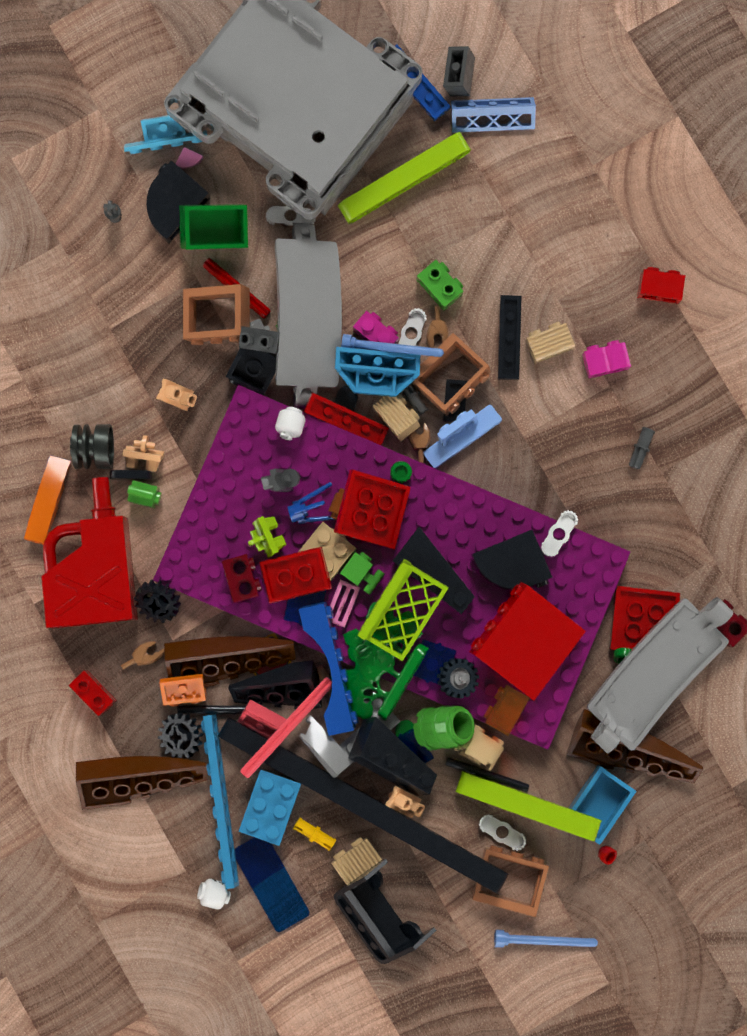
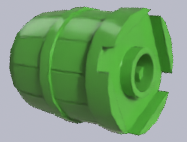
(443, 727)

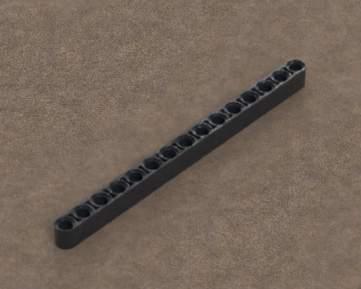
(367, 807)

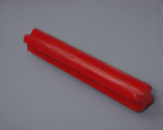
(226, 279)

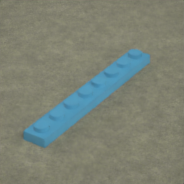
(221, 809)

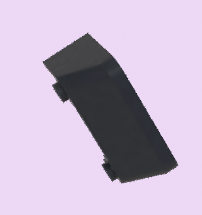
(375, 918)

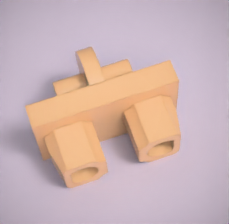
(176, 395)
(152, 456)
(405, 802)

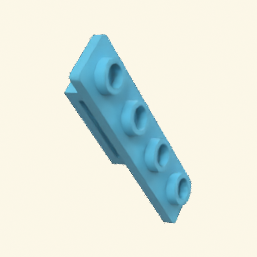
(161, 132)

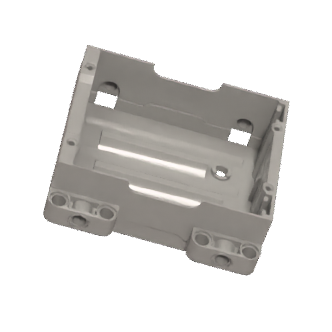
(281, 79)

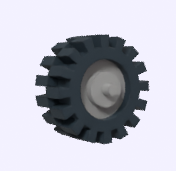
(458, 678)

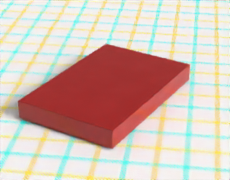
(295, 575)

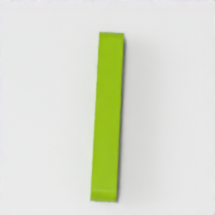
(404, 178)
(528, 806)

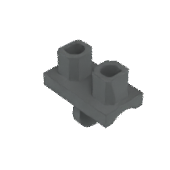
(259, 339)
(281, 480)

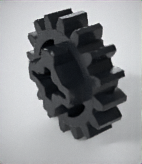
(157, 601)
(178, 745)

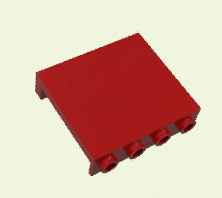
(527, 640)

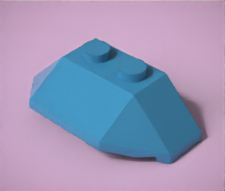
(376, 371)

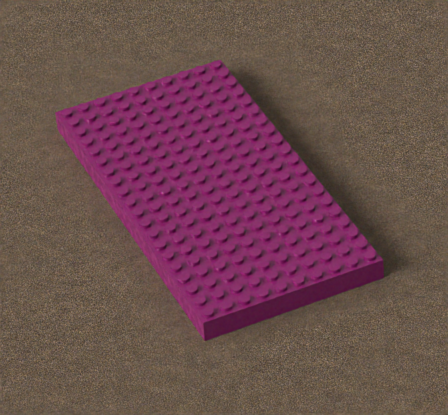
(447, 509)

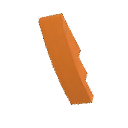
(47, 500)

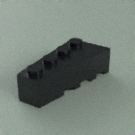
(427, 558)
(390, 758)

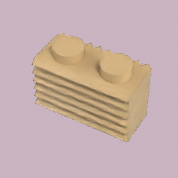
(549, 342)
(397, 416)
(356, 860)

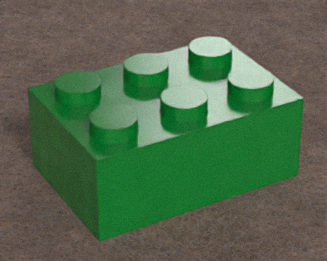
(213, 226)

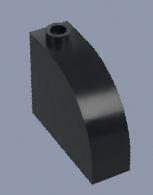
(166, 193)
(513, 562)

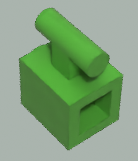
(144, 494)
(358, 570)

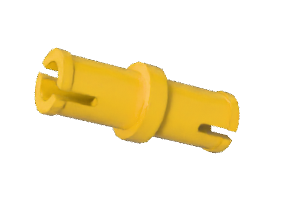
(314, 834)

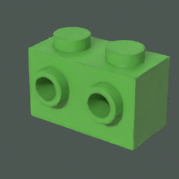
(440, 284)

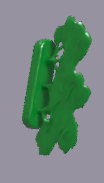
(374, 662)

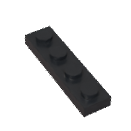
(509, 337)

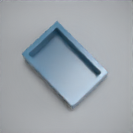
(603, 798)
(270, 807)

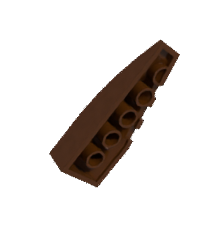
(225, 656)
(649, 756)
(122, 779)

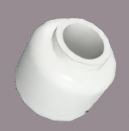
(290, 423)
(213, 894)

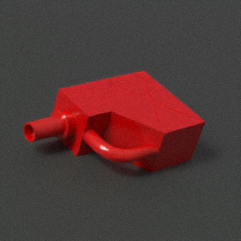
(98, 577)

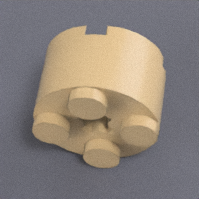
(482, 749)

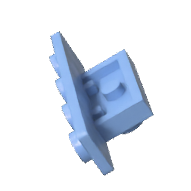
(460, 434)

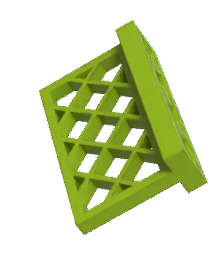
(384, 604)

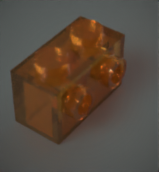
(506, 709)

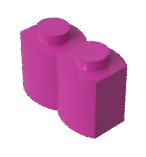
(606, 359)

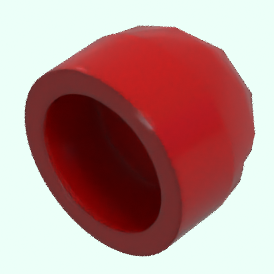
(607, 854)

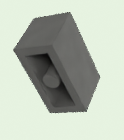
(459, 71)

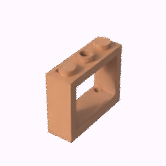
(242, 313)
(432, 363)
(507, 903)

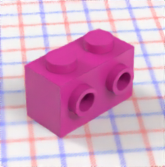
(371, 329)

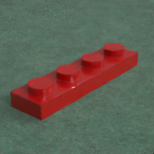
(345, 419)

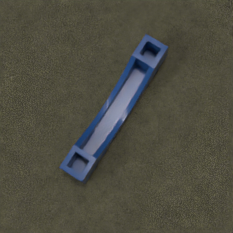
(317, 623)

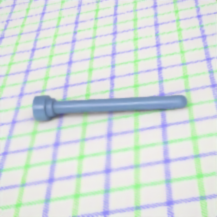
(349, 341)
(503, 938)

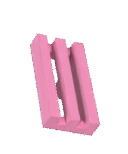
(349, 586)

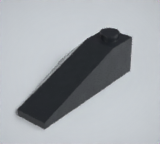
(279, 686)

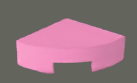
(188, 159)

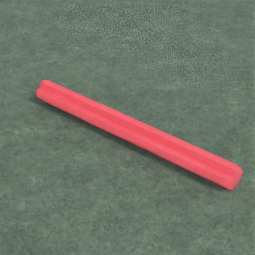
(287, 727)

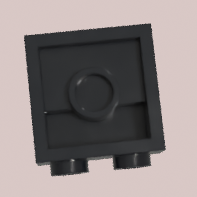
(253, 370)

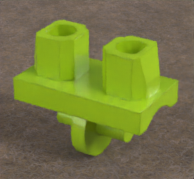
(263, 538)

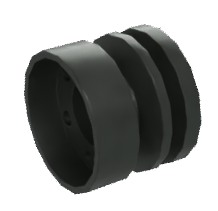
(89, 446)

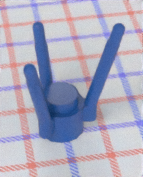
(299, 511)

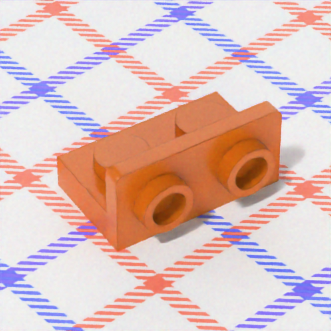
(183, 690)

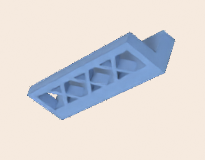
(495, 107)

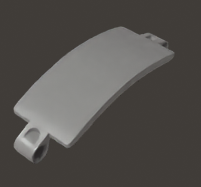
(307, 312)
(657, 672)

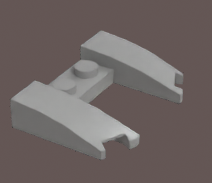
(328, 751)

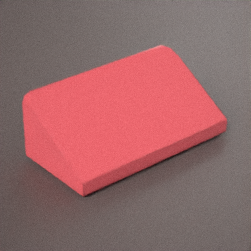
(260, 719)

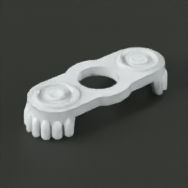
(276, 215)
(415, 320)
(566, 522)
(514, 838)

